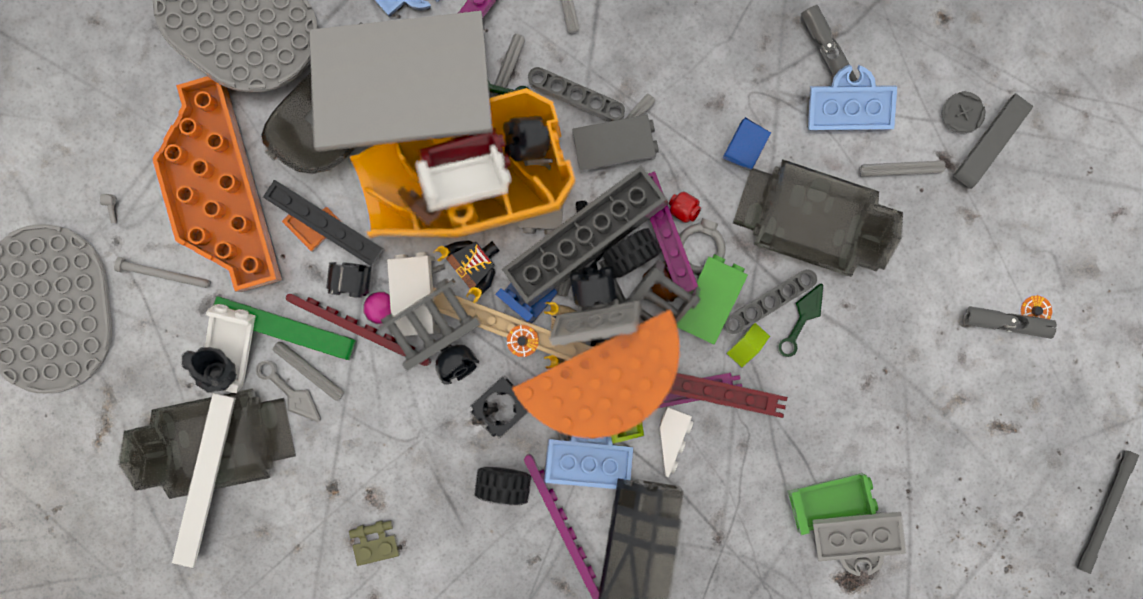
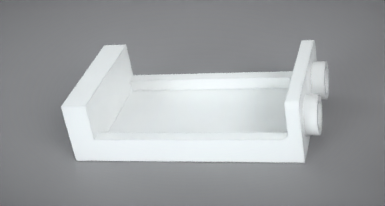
(463, 180)
(409, 282)
(232, 334)

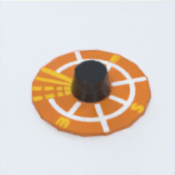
(1037, 307)
(522, 340)

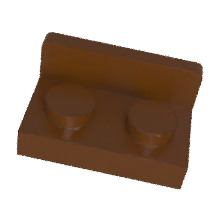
(418, 205)

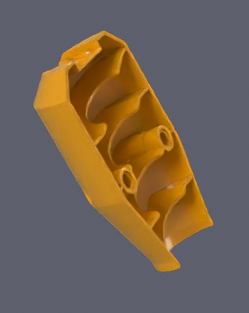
(530, 193)

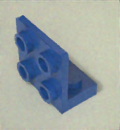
(516, 302)

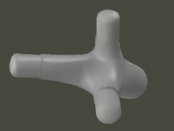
(543, 162)

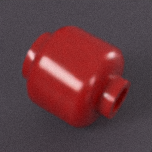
(684, 207)

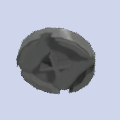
(963, 112)

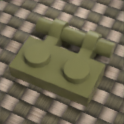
(376, 549)

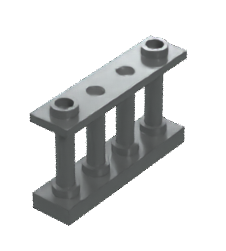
(644, 291)
(449, 334)

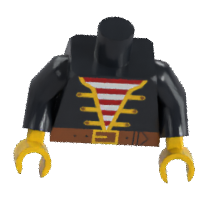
(471, 264)

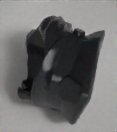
(209, 368)

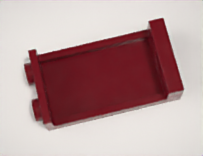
(463, 149)

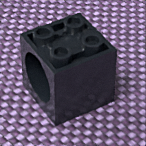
(480, 408)

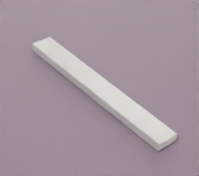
(203, 480)

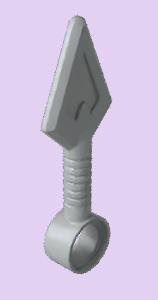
(298, 400)

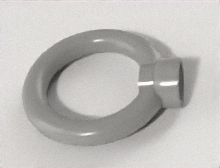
(707, 227)

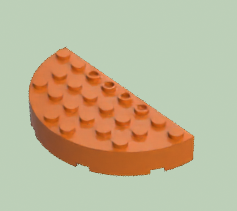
(609, 384)

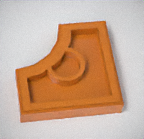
(305, 234)

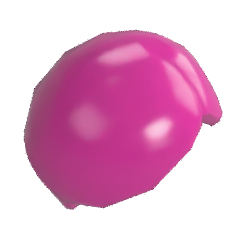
(377, 307)

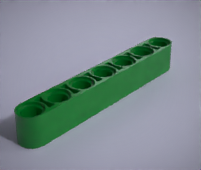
(295, 331)

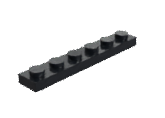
(323, 223)

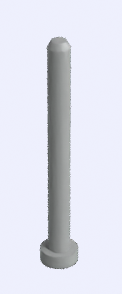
(121, 265)

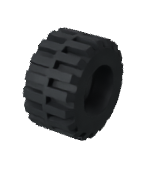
(632, 252)
(502, 486)

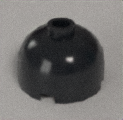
(455, 362)

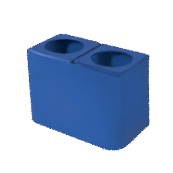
(746, 144)

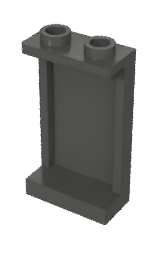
(614, 142)

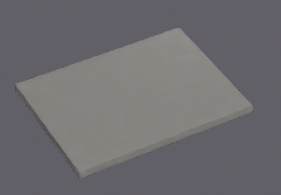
(399, 81)

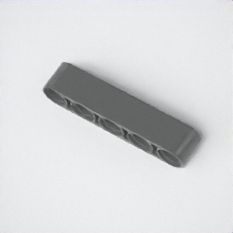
(569, 87)
(993, 141)
(778, 296)

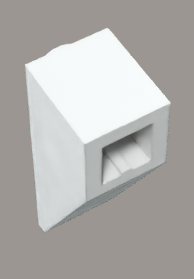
(672, 432)

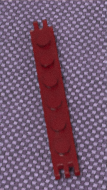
(349, 323)
(727, 395)

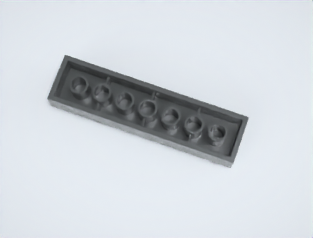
(585, 236)

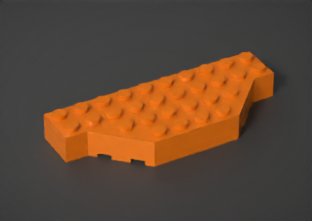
(212, 187)

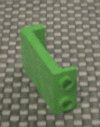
(718, 292)
(832, 499)

